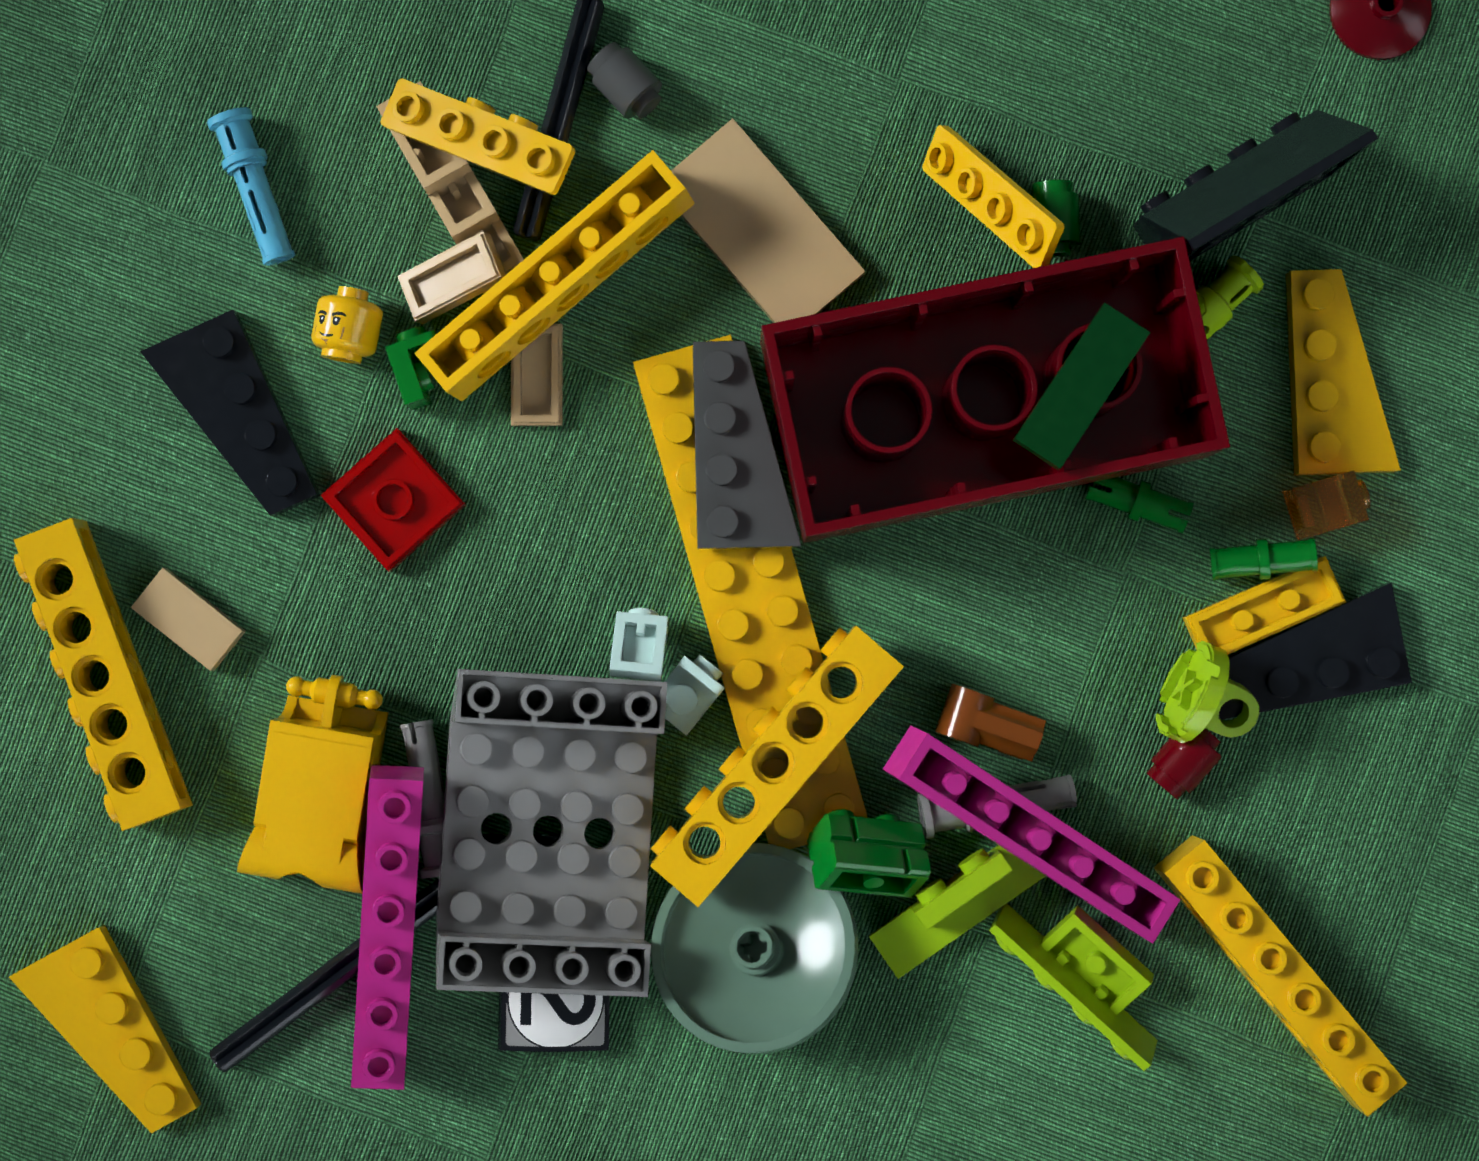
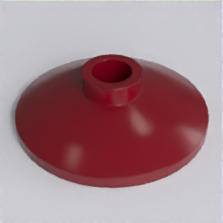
(1380, 33)

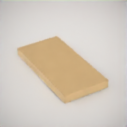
(763, 228)

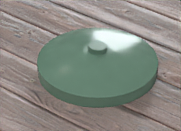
(758, 957)

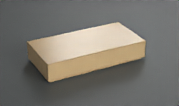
(452, 277)
(538, 381)
(188, 619)

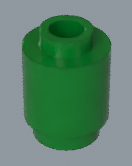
(1062, 202)

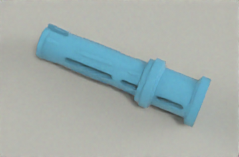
(246, 164)

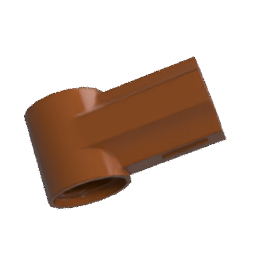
(980, 720)

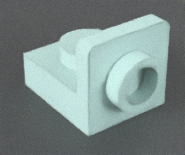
(639, 644)
(691, 692)

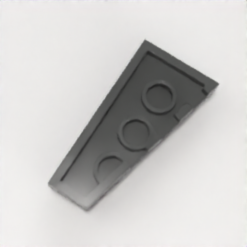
(737, 469)

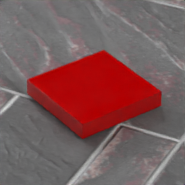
(393, 500)

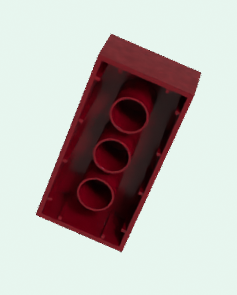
(920, 394)

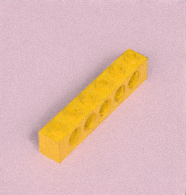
(555, 277)
(127, 690)
(699, 874)
(1280, 975)

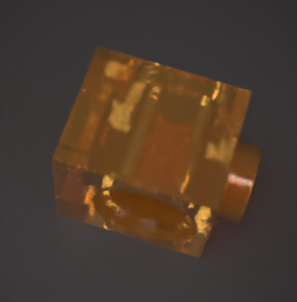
(1327, 505)

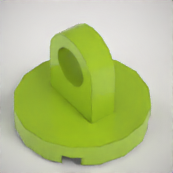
(1196, 693)

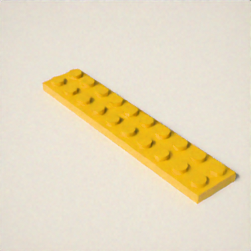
(750, 609)

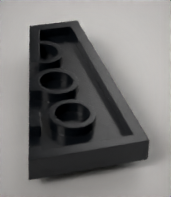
(231, 400)
(1325, 658)

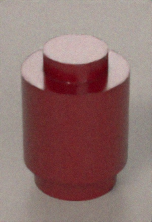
(1184, 765)

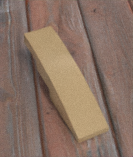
(457, 195)

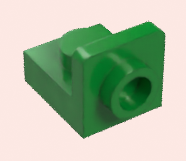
(411, 375)

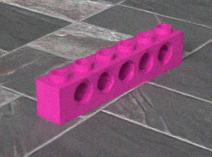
(1031, 833)
(387, 927)

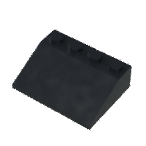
(1254, 181)

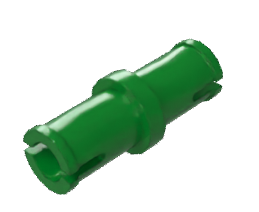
(1141, 502)
(1263, 559)

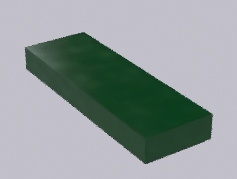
(1081, 386)

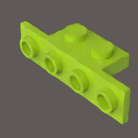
(952, 907)
(1087, 972)

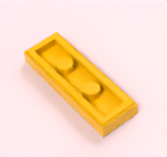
(1266, 608)

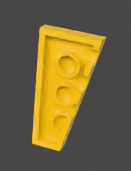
(1332, 386)
(107, 1021)

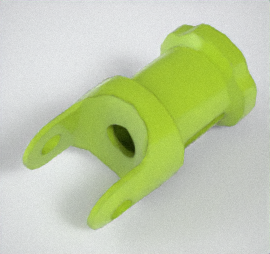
(1227, 293)

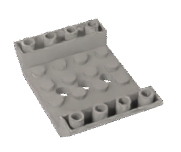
(560, 911)

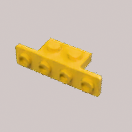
(479, 135)
(993, 197)

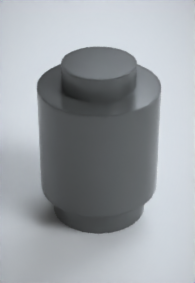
(625, 81)

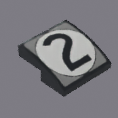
(553, 1022)

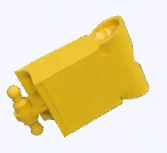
(317, 785)

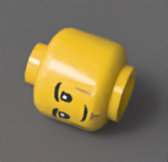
(347, 325)

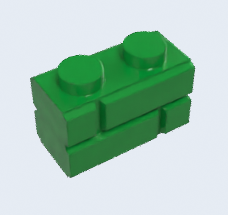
(868, 854)

